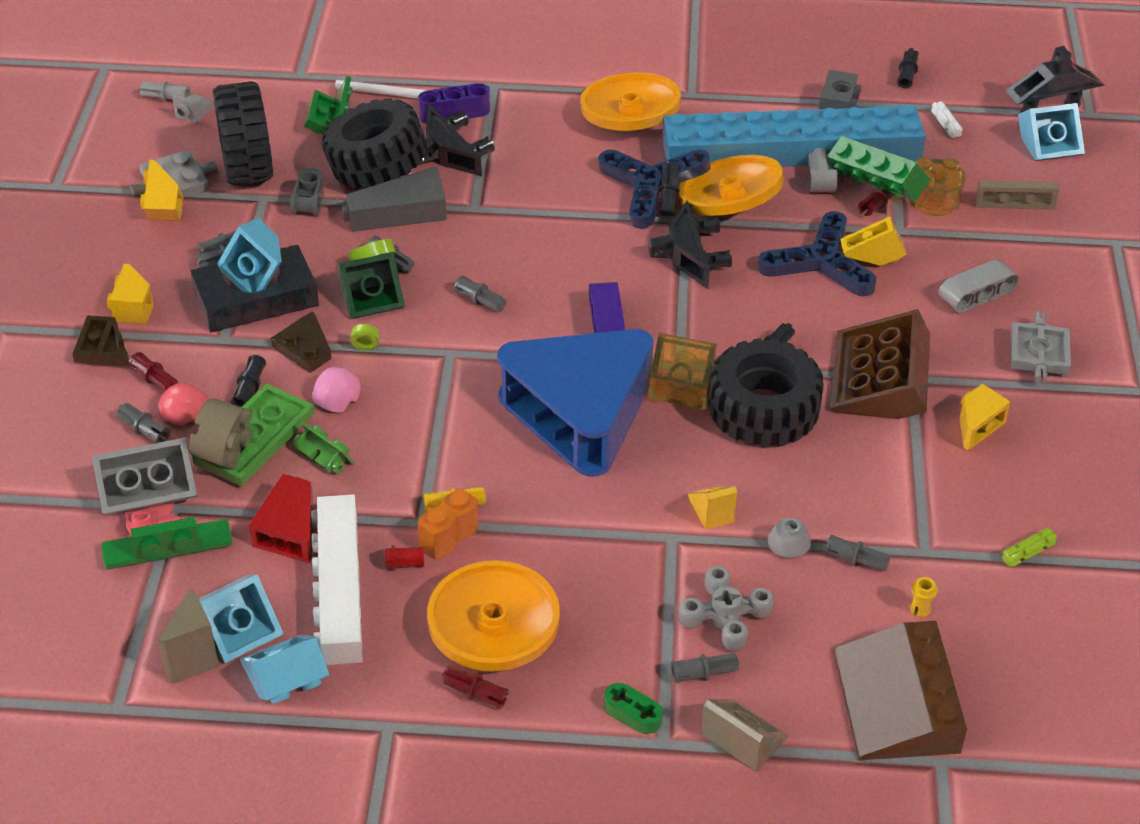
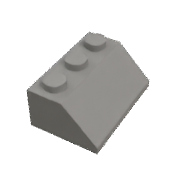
(144, 476)

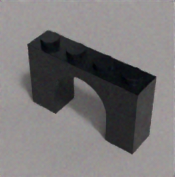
(231, 308)

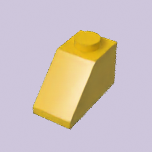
(875, 243)
(981, 415)

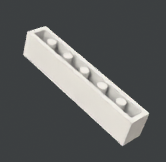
(338, 579)

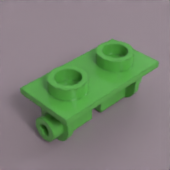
(332, 453)

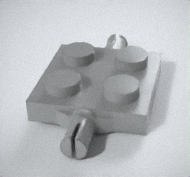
(183, 170)
(1040, 348)

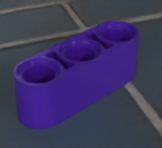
(470, 98)
(606, 307)

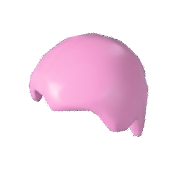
(336, 389)

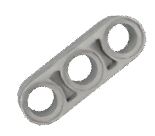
(978, 285)

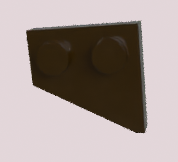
(100, 342)
(304, 343)

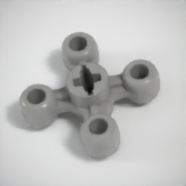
(726, 608)

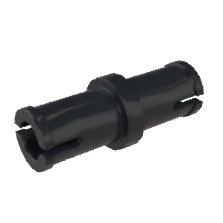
(249, 380)

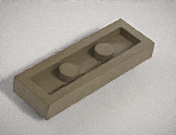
(1017, 195)

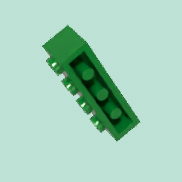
(878, 168)

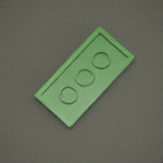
(273, 423)

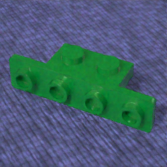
(325, 108)
(166, 541)

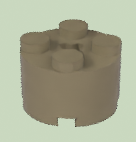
(221, 433)

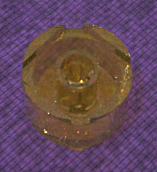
(944, 189)

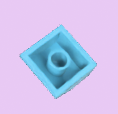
(1052, 131)
(251, 256)
(240, 617)
(286, 667)

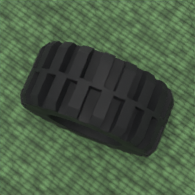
(243, 133)
(374, 143)
(760, 417)

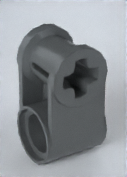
(307, 192)

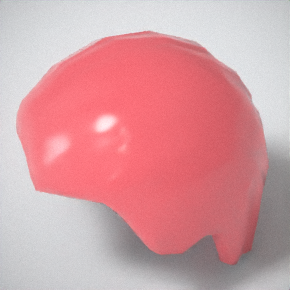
(181, 404)

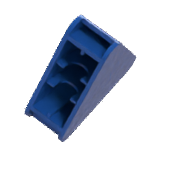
(578, 391)

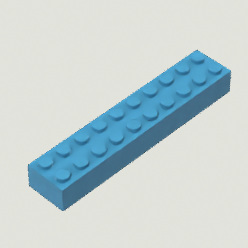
(794, 133)

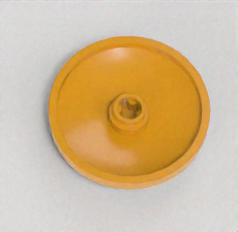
(630, 101)
(733, 185)
(493, 615)

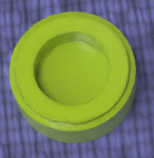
(364, 337)

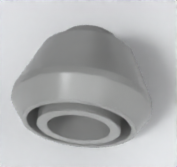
(789, 538)

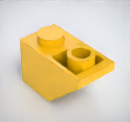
(162, 194)
(131, 297)

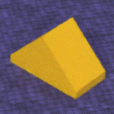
(715, 505)

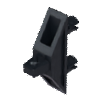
(1053, 79)
(449, 147)
(685, 246)

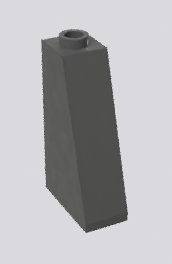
(397, 202)

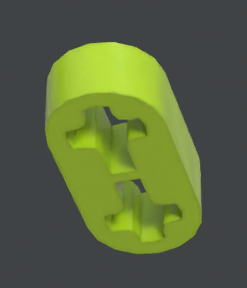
(372, 249)

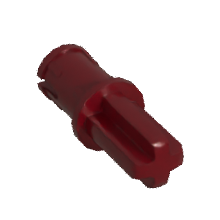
(876, 199)
(151, 371)
(475, 686)

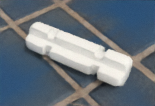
(946, 119)

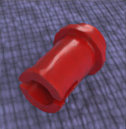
(404, 557)

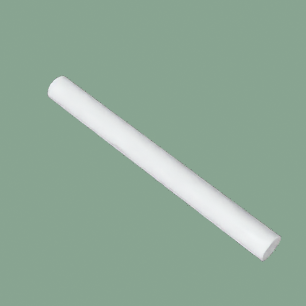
(381, 89)

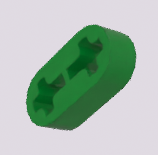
(632, 708)

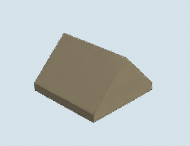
(188, 641)
(740, 732)

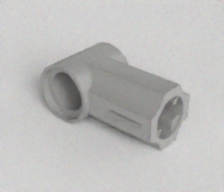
(821, 174)

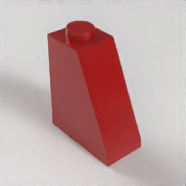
(285, 520)

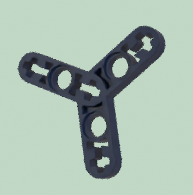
(649, 178)
(857, 279)

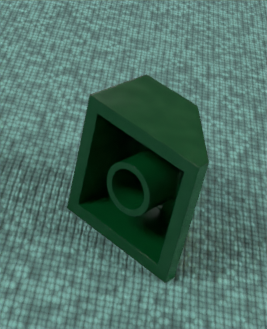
(370, 285)

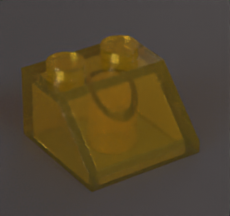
(682, 371)

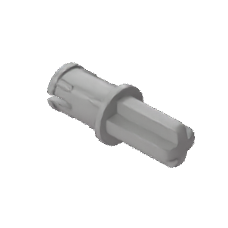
(163, 90)

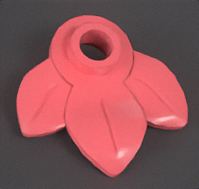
(150, 516)

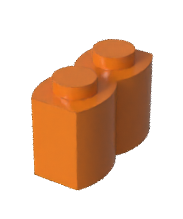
(449, 523)

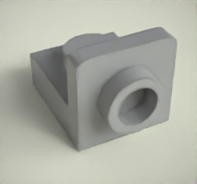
(191, 108)

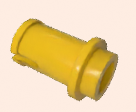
(923, 591)

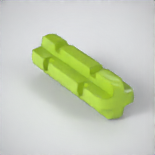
(1029, 547)

